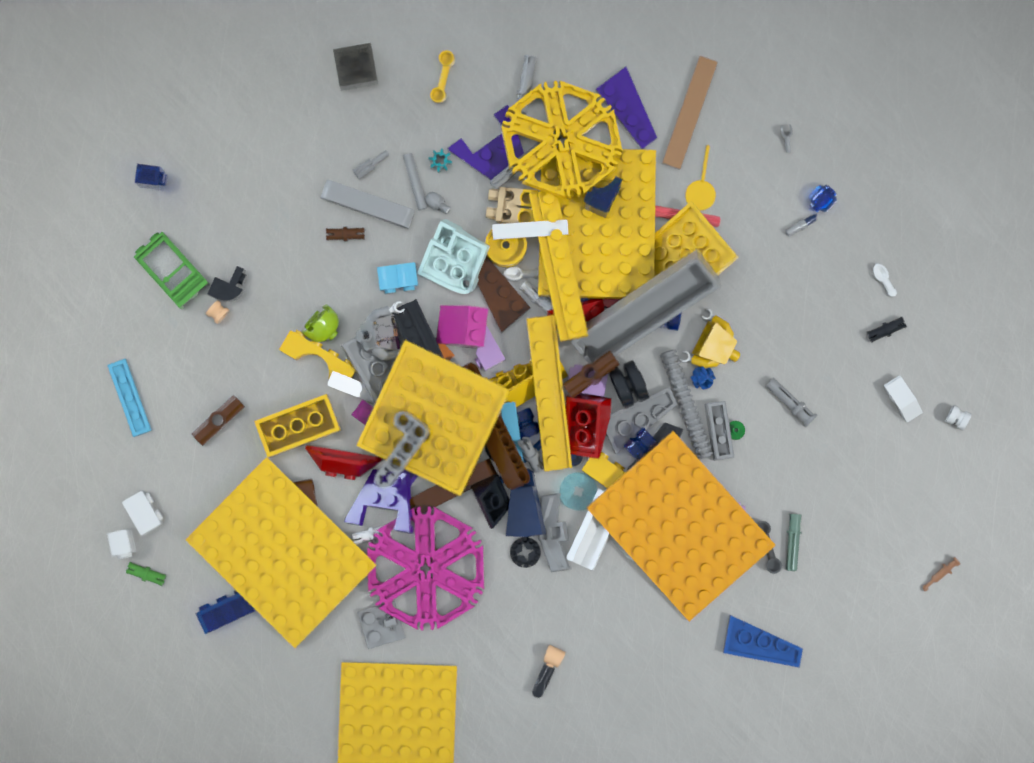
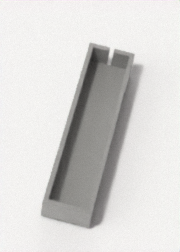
(648, 307)

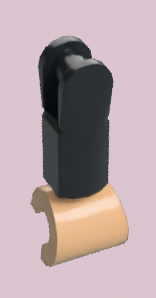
(553, 659)

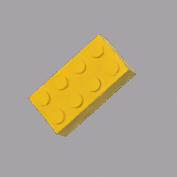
(297, 425)

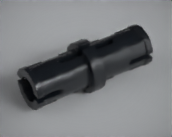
(886, 329)

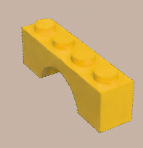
(297, 346)

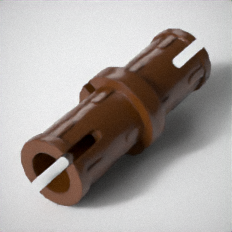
(345, 234)

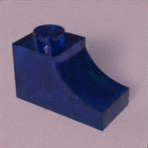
(601, 199)

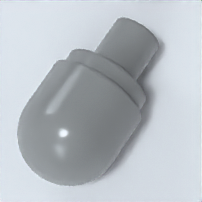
(436, 202)

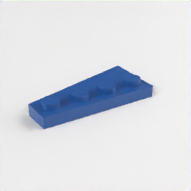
(754, 643)

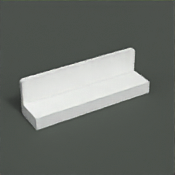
(589, 541)

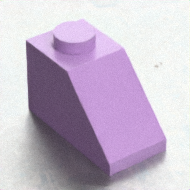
(490, 354)

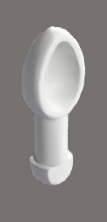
(516, 273)
(882, 275)

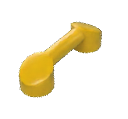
(447, 59)

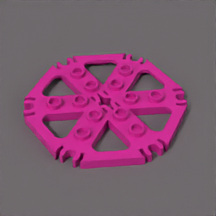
(442, 576)

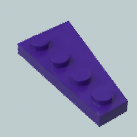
(628, 108)

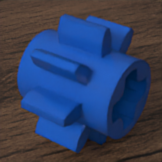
(702, 377)

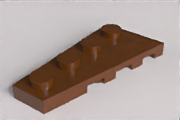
(500, 296)

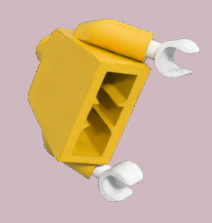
(714, 344)

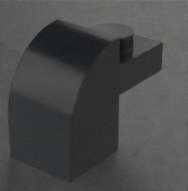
(229, 291)

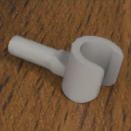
(786, 135)

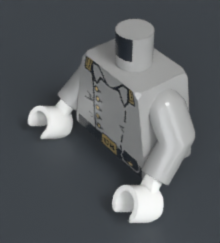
(380, 333)

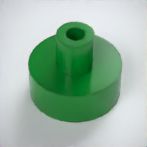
(740, 430)

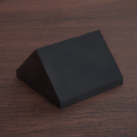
(491, 499)

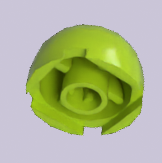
(322, 325)

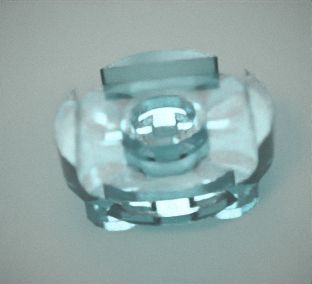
(582, 481)

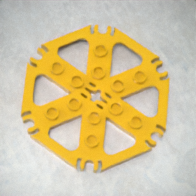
(575, 129)

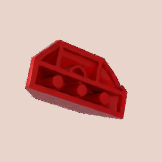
(342, 462)

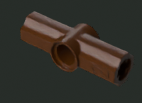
(581, 382)
(209, 429)

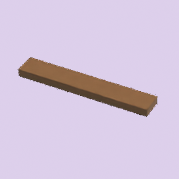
(689, 112)

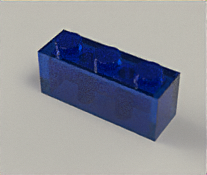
(223, 612)

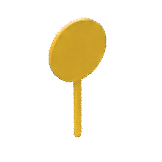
(701, 191)

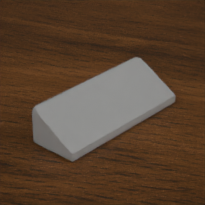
(719, 430)

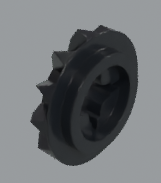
(517, 547)

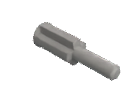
(368, 165)

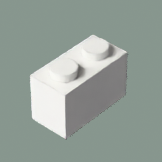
(143, 512)
(122, 543)

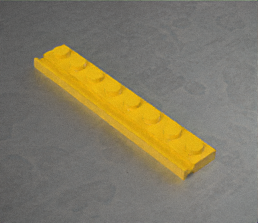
(559, 269)
(549, 392)

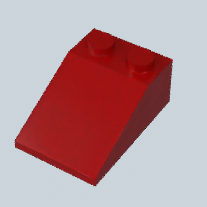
(587, 423)

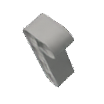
(399, 452)

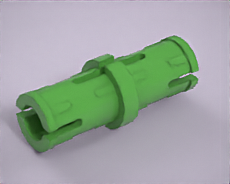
(146, 574)

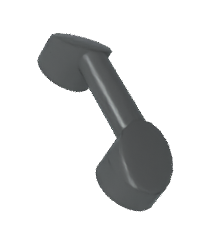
(773, 565)

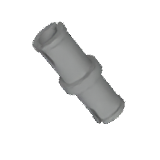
(530, 454)

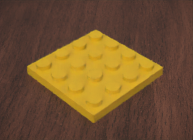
(689, 232)

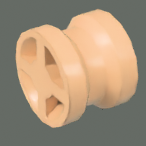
(217, 312)

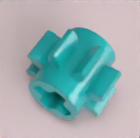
(440, 154)

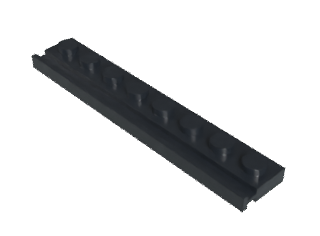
(415, 327)

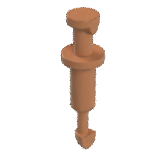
(941, 573)

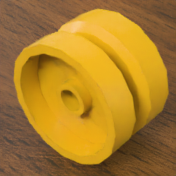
(506, 257)

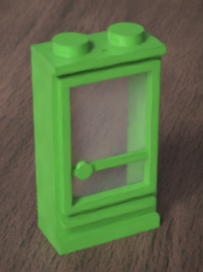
(170, 269)

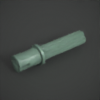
(793, 542)

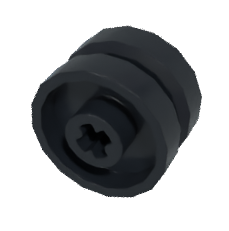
(629, 384)

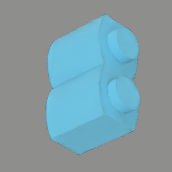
(397, 277)

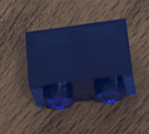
(150, 177)

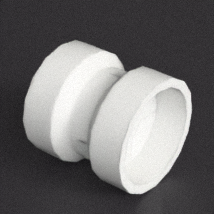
(958, 417)

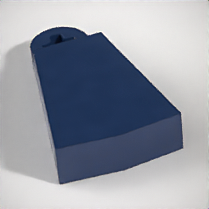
(524, 511)

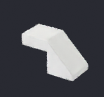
(903, 398)

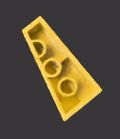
(519, 382)

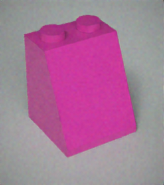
(462, 326)

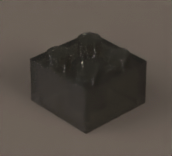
(355, 66)

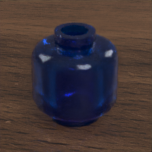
(823, 198)

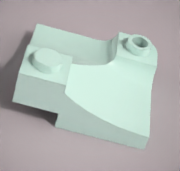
(453, 258)

